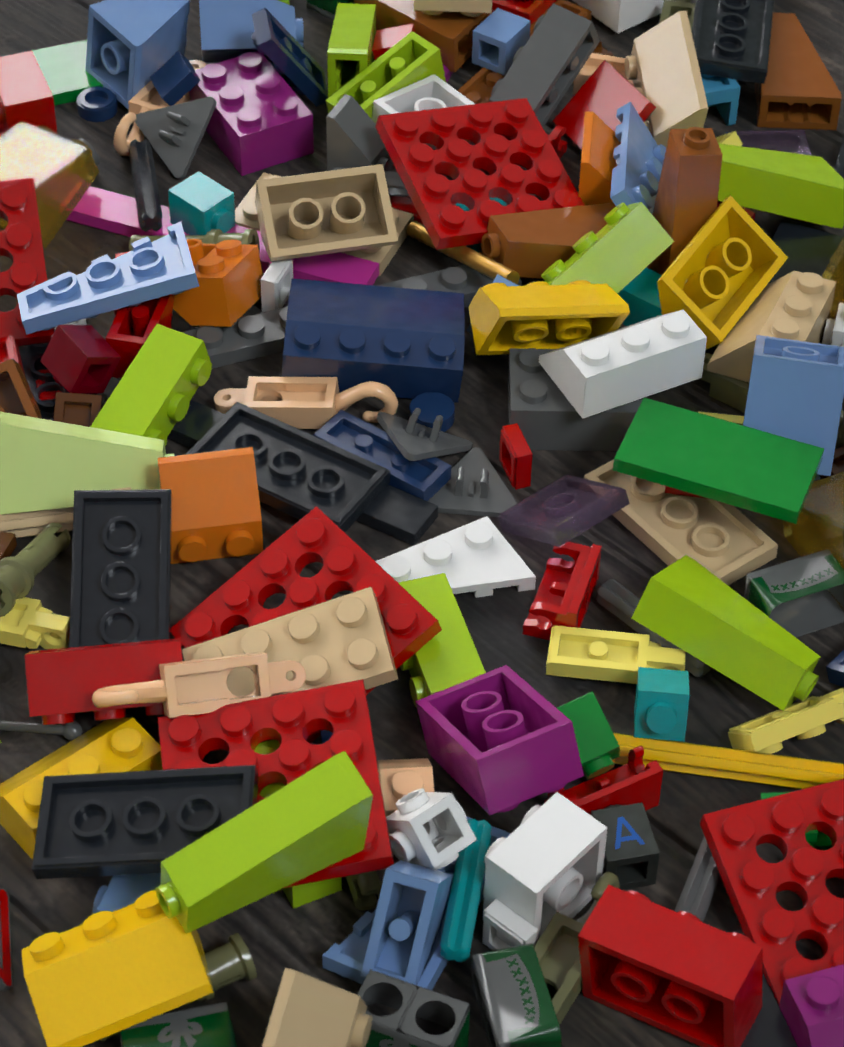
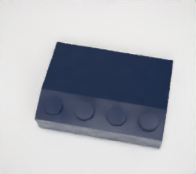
(376, 335)

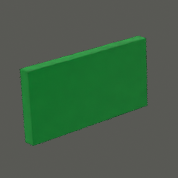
(719, 460)

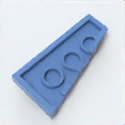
(112, 284)

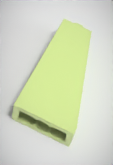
(51, 459)

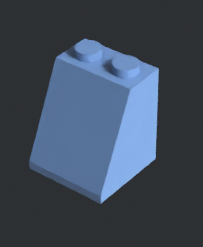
(229, 24)
(133, 41)
(797, 393)

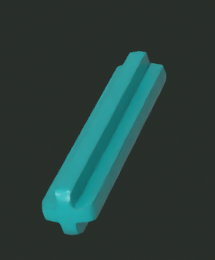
(465, 895)

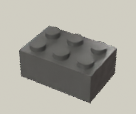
(548, 416)

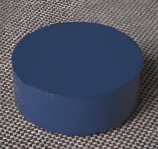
(97, 104)
(431, 406)

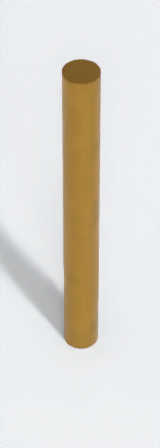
(465, 255)

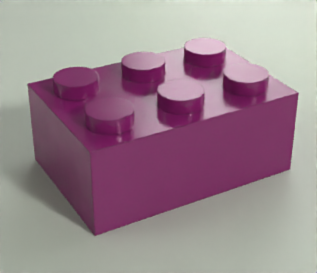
(256, 113)
(500, 739)

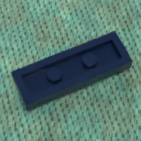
(289, 57)
(419, 477)

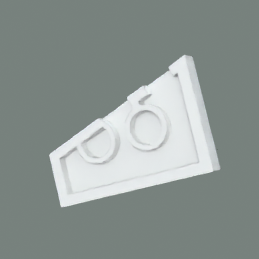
(471, 557)

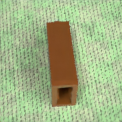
(447, 31)
(797, 83)
(687, 187)
(539, 238)

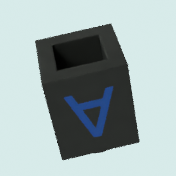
(630, 845)

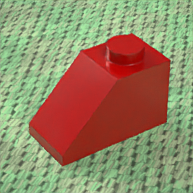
(134, 326)

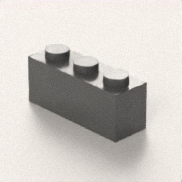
(548, 61)

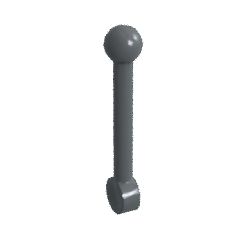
(69, 730)

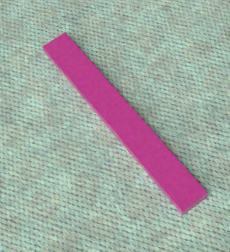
(119, 215)

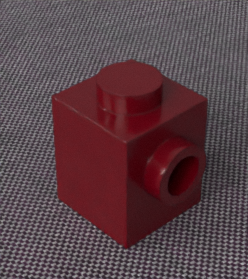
(80, 359)

